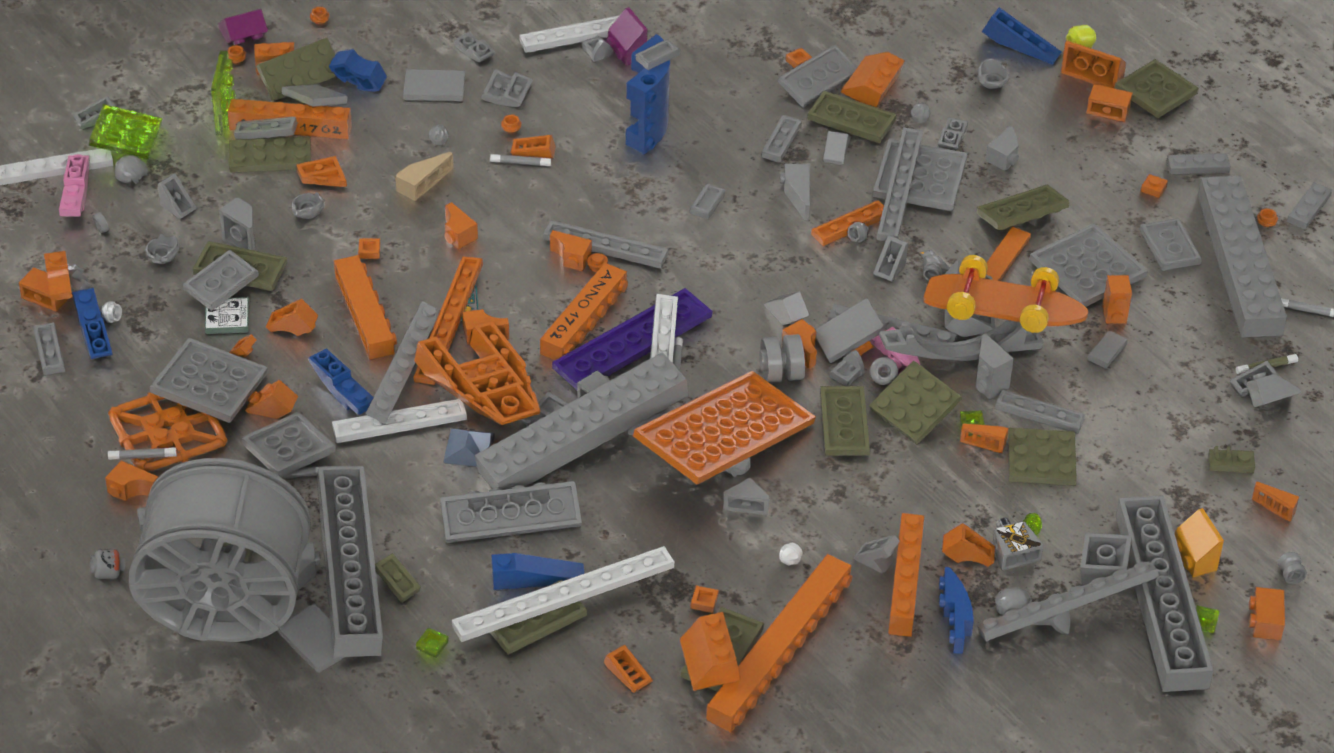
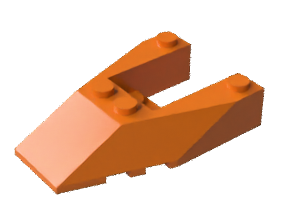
(489, 385)

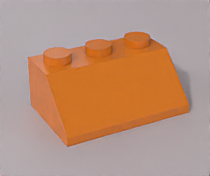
(1092, 65)
(873, 78)
(709, 652)

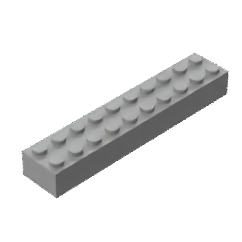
(1241, 257)
(583, 424)
(349, 562)
(1166, 600)

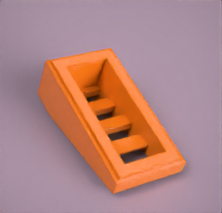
(538, 147)
(992, 437)
(1282, 502)
(611, 662)

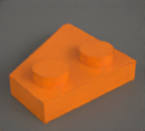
(322, 172)

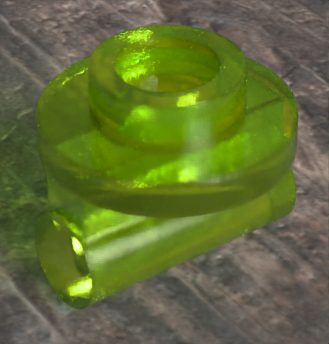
(1034, 522)

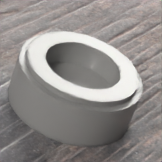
(100, 222)

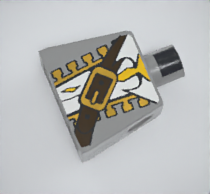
(1016, 544)

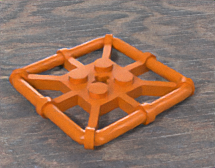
(159, 437)

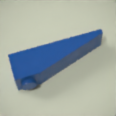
(1015, 35)
(529, 571)

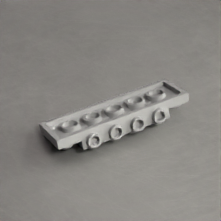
(510, 511)

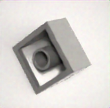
(238, 224)
(993, 368)
(1104, 555)

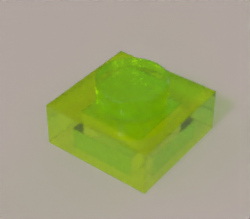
(971, 417)
(1207, 618)
(432, 642)

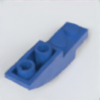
(92, 323)
(339, 382)
(957, 607)

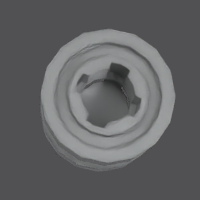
(1292, 568)

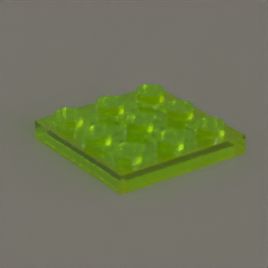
(222, 92)
(125, 131)

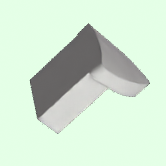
(597, 48)
(848, 369)
(1059, 622)

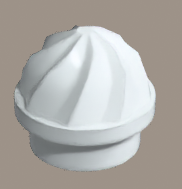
(111, 311)
(790, 554)

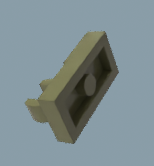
(1231, 461)
(397, 577)

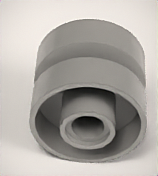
(775, 359)

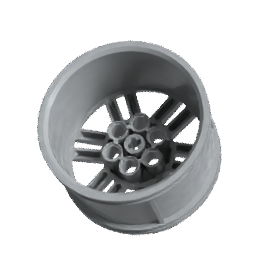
(212, 587)

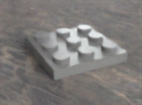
(288, 444)

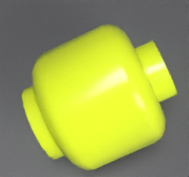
(1082, 35)

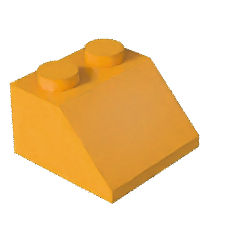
(1199, 544)

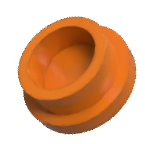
(319, 15)
(236, 53)
(511, 123)
(1267, 217)
(596, 260)

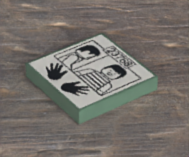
(228, 317)

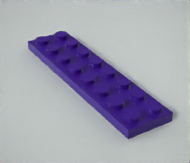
(627, 341)

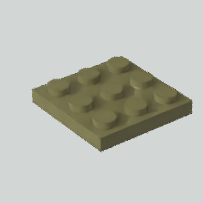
(1157, 88)
(915, 402)
(1042, 456)

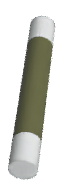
(1273, 362)

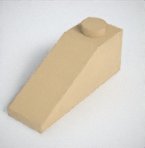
(422, 175)

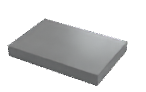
(434, 85)
(314, 95)
(1170, 244)
(220, 280)
(849, 330)
(311, 637)

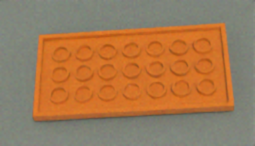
(724, 427)

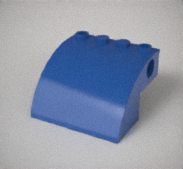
(649, 101)

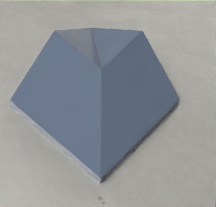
(465, 444)

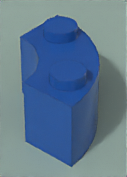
(359, 71)

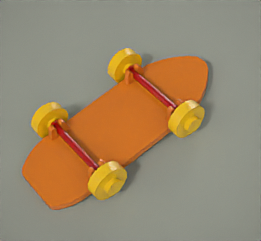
(1030, 305)

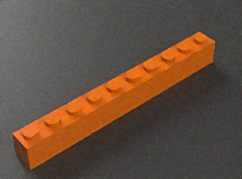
(779, 642)

